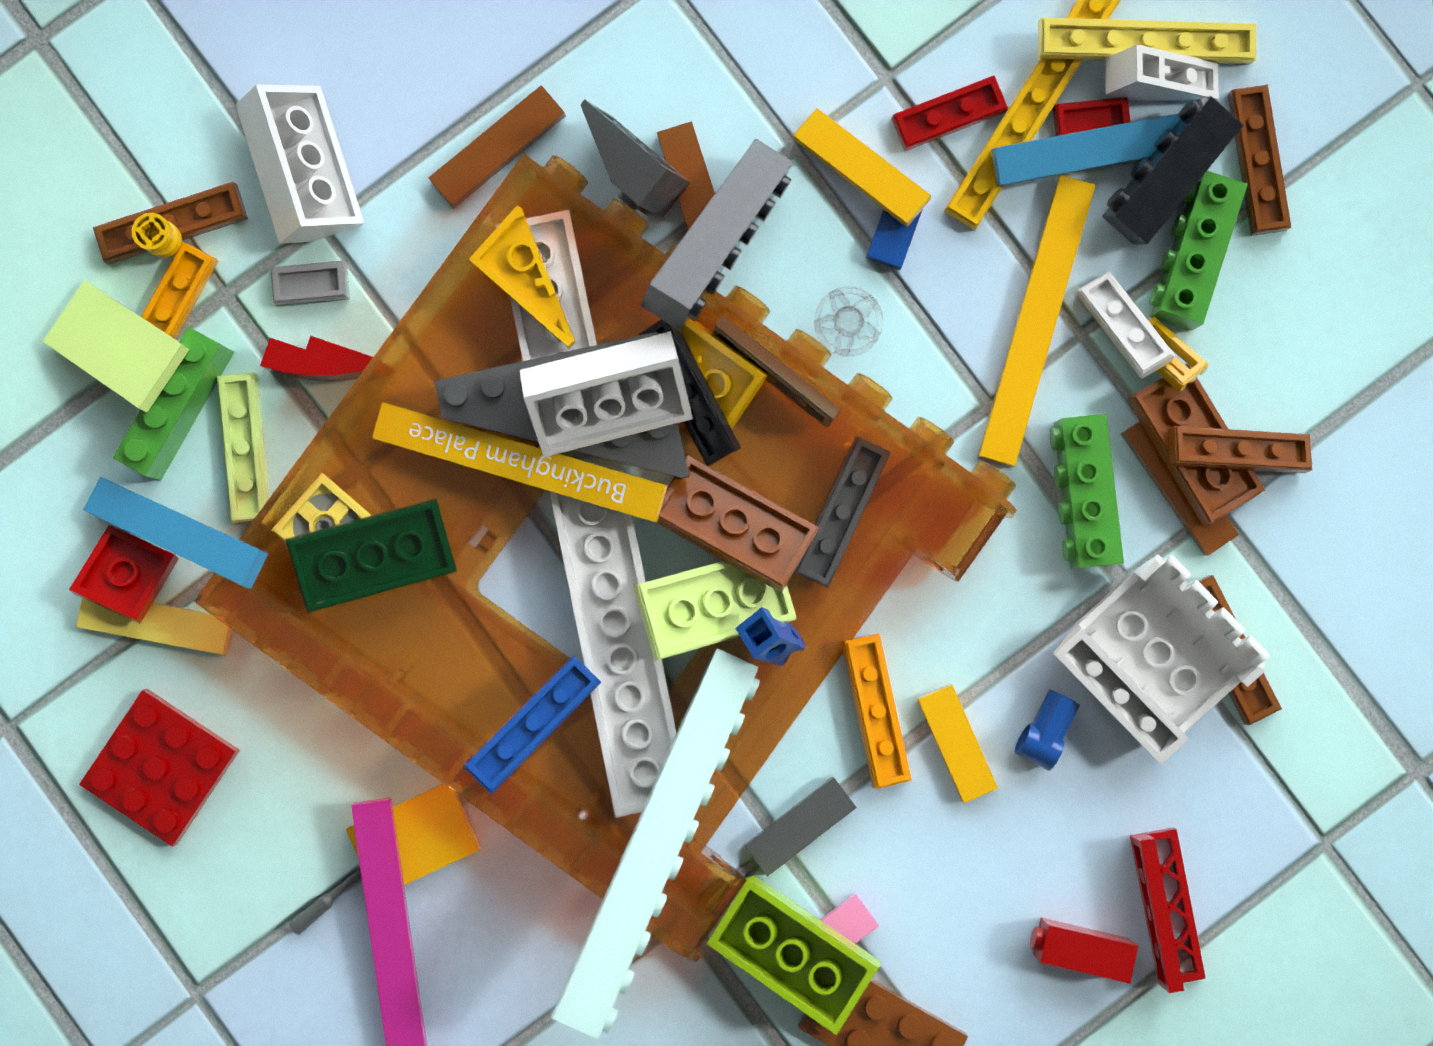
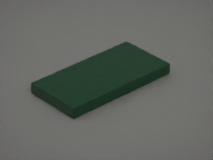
(371, 555)

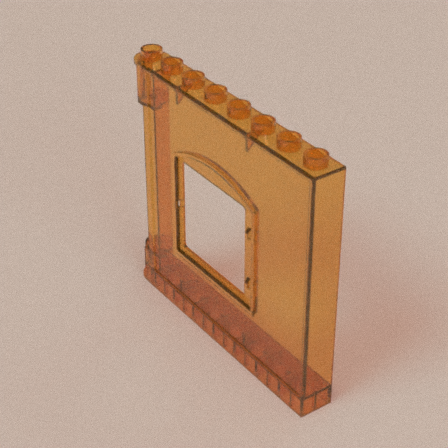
(448, 667)

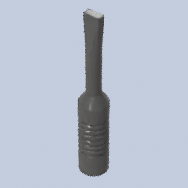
(321, 905)

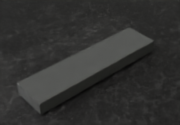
(843, 510)

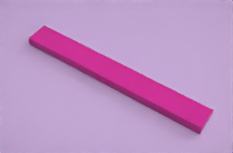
(389, 923)

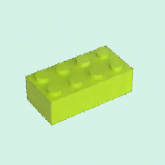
(794, 953)

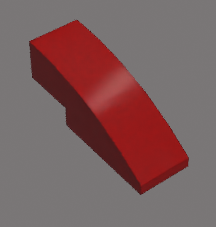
(317, 362)

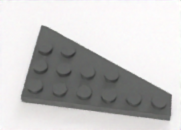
(496, 403)

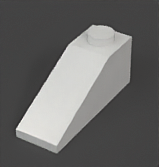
(1159, 75)

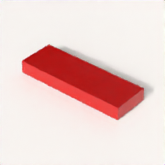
(949, 113)

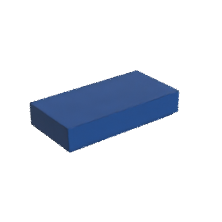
(891, 241)

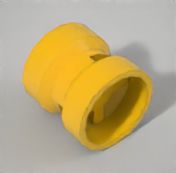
(165, 239)

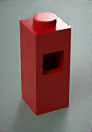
(1084, 950)

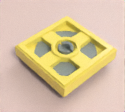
(319, 507)

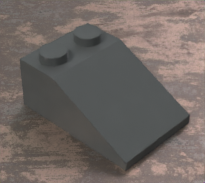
(632, 166)

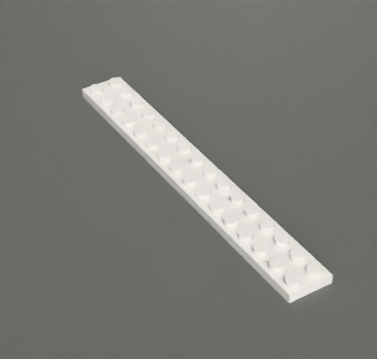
(603, 566)

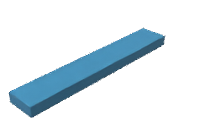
(1079, 150)
(176, 532)

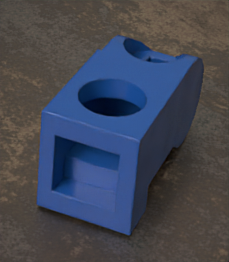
(769, 638)

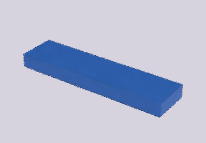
(532, 725)

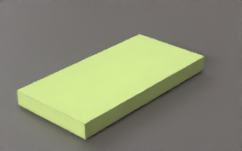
(115, 346)
(704, 607)

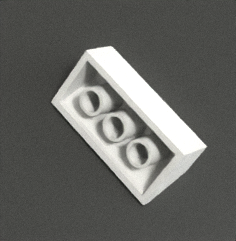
(298, 162)
(606, 394)

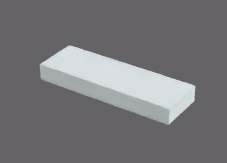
(1125, 325)

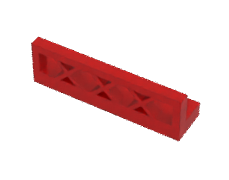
(1158, 909)

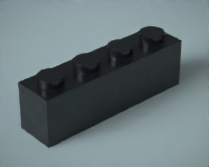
(1172, 169)

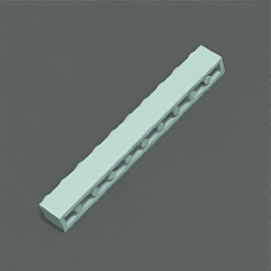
(654, 846)

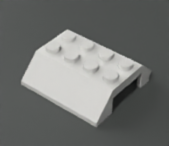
(1160, 654)

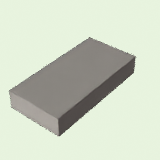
(310, 283)

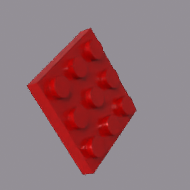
(159, 767)

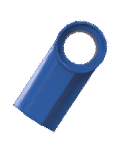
(1043, 739)

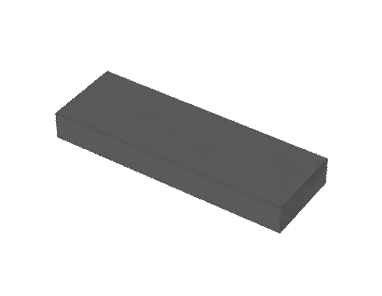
(800, 826)

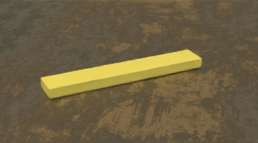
(1105, 37)

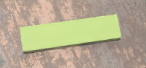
(243, 445)

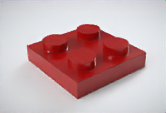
(124, 574)

